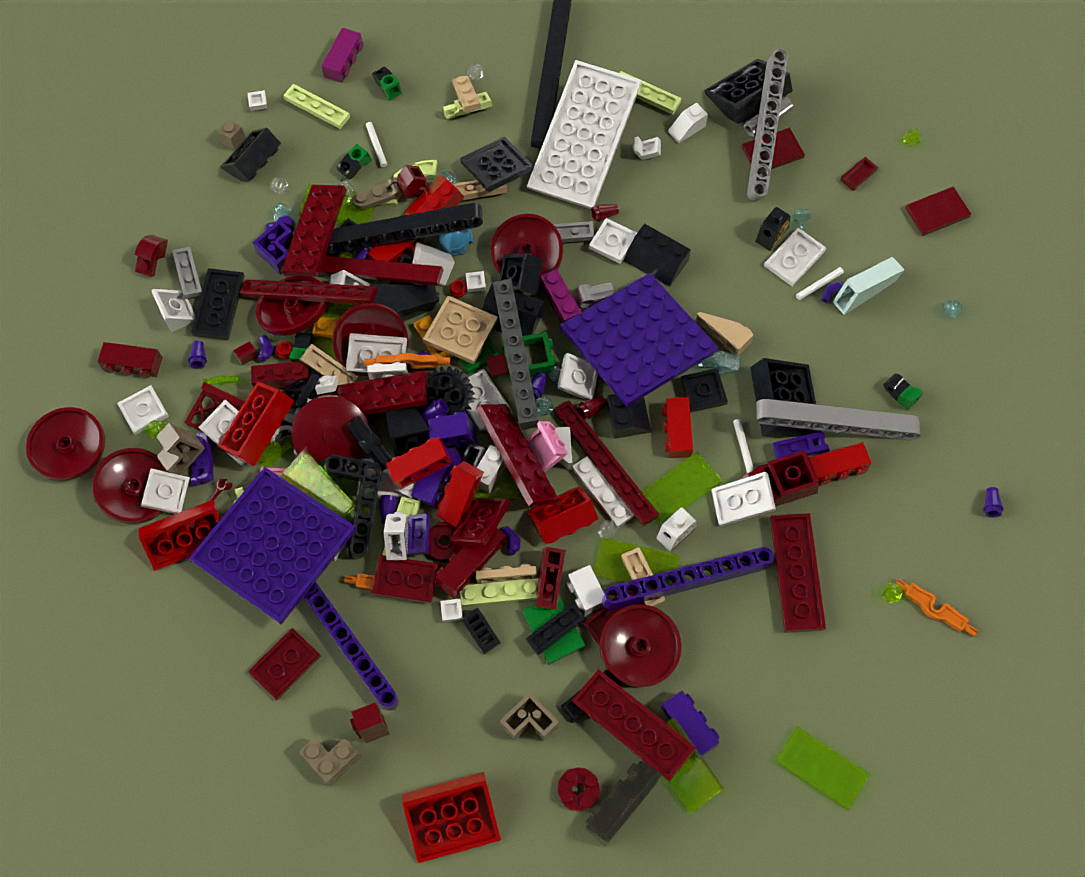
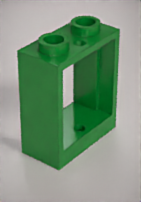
(535, 339)

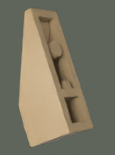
(727, 332)

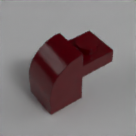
(412, 181)
(148, 252)

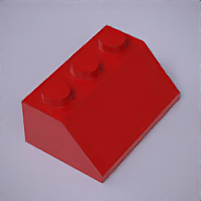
(437, 195)
(564, 516)

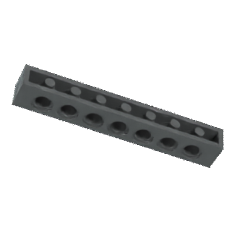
(516, 354)

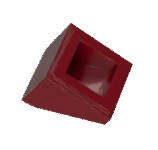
(246, 353)
(497, 365)

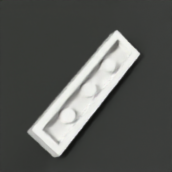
(602, 491)

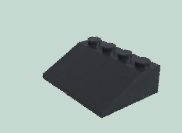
(741, 92)
(783, 382)

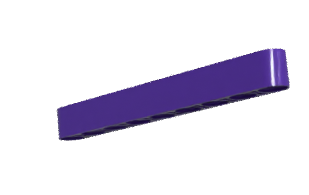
(695, 571)
(349, 642)

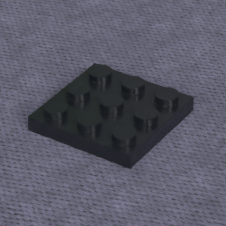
(496, 164)

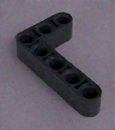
(362, 499)

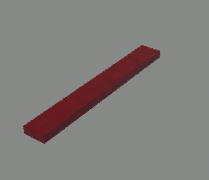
(383, 270)
(308, 291)
(606, 463)

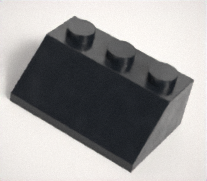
(251, 154)
(657, 254)
(528, 308)

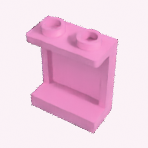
(546, 445)

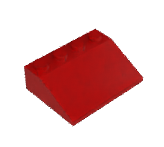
(450, 817)

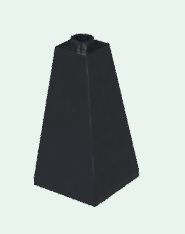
(407, 299)
(406, 429)

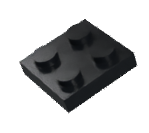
(704, 390)

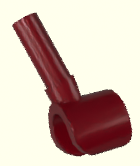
(220, 487)

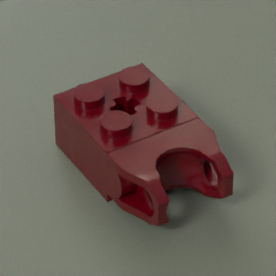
(785, 488)

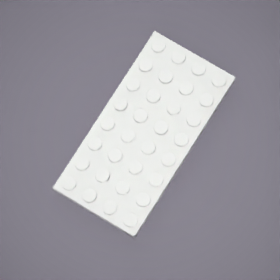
(584, 134)

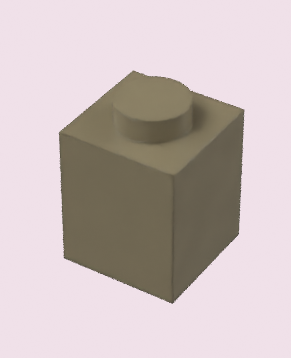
(231, 134)

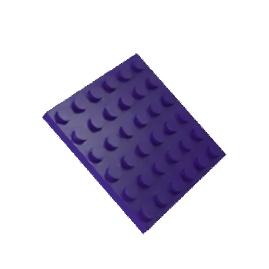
(638, 339)
(272, 545)

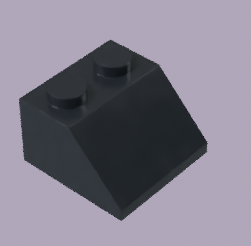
(523, 271)
(628, 420)

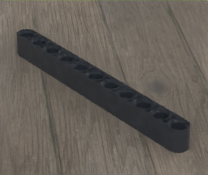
(551, 71)
(405, 228)

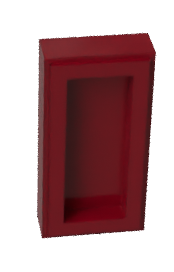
(859, 173)

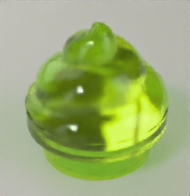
(912, 137)
(155, 427)
(892, 592)

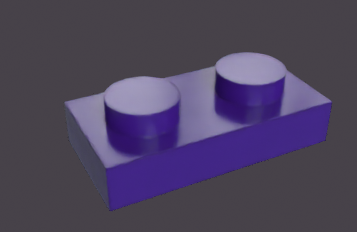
(418, 534)

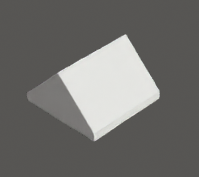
(430, 256)
(174, 308)

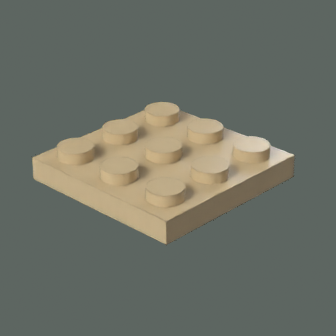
(460, 329)

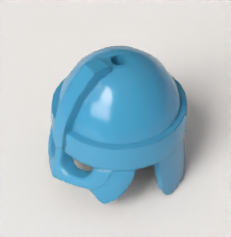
(456, 242)

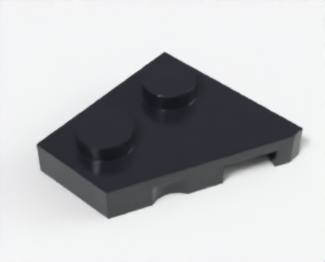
(301, 390)

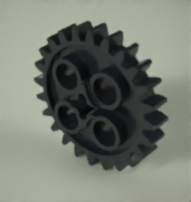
(436, 384)

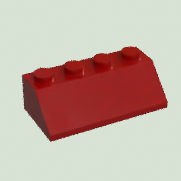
(256, 423)
(179, 534)

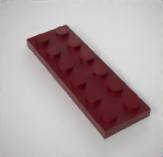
(314, 230)
(386, 392)
(517, 454)
(797, 573)
(634, 725)

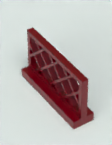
(214, 394)

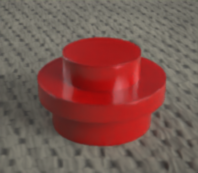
(458, 289)
(283, 350)

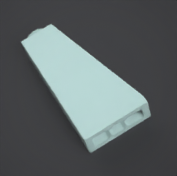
(867, 284)

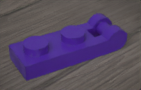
(801, 443)
(203, 462)

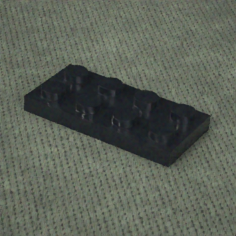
(218, 304)

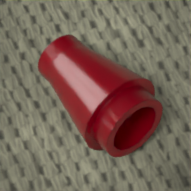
(603, 211)
(591, 407)

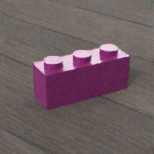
(342, 55)
(559, 296)

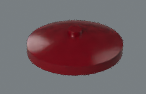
(528, 235)
(289, 316)
(368, 320)
(323, 430)
(65, 443)
(121, 484)
(640, 645)

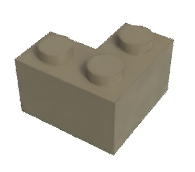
(179, 448)
(529, 713)
(330, 764)

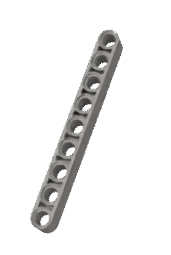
(764, 131)
(837, 419)

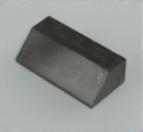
(623, 802)

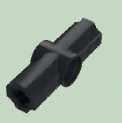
(369, 442)

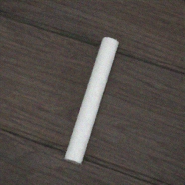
(376, 144)
(818, 284)
(743, 445)

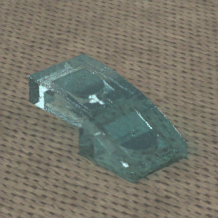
(723, 361)

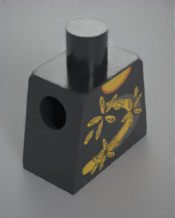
(777, 223)

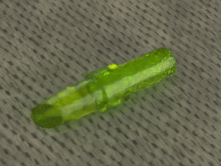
(222, 380)
(276, 455)

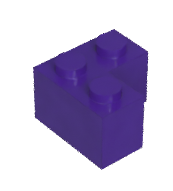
(273, 244)
(453, 429)

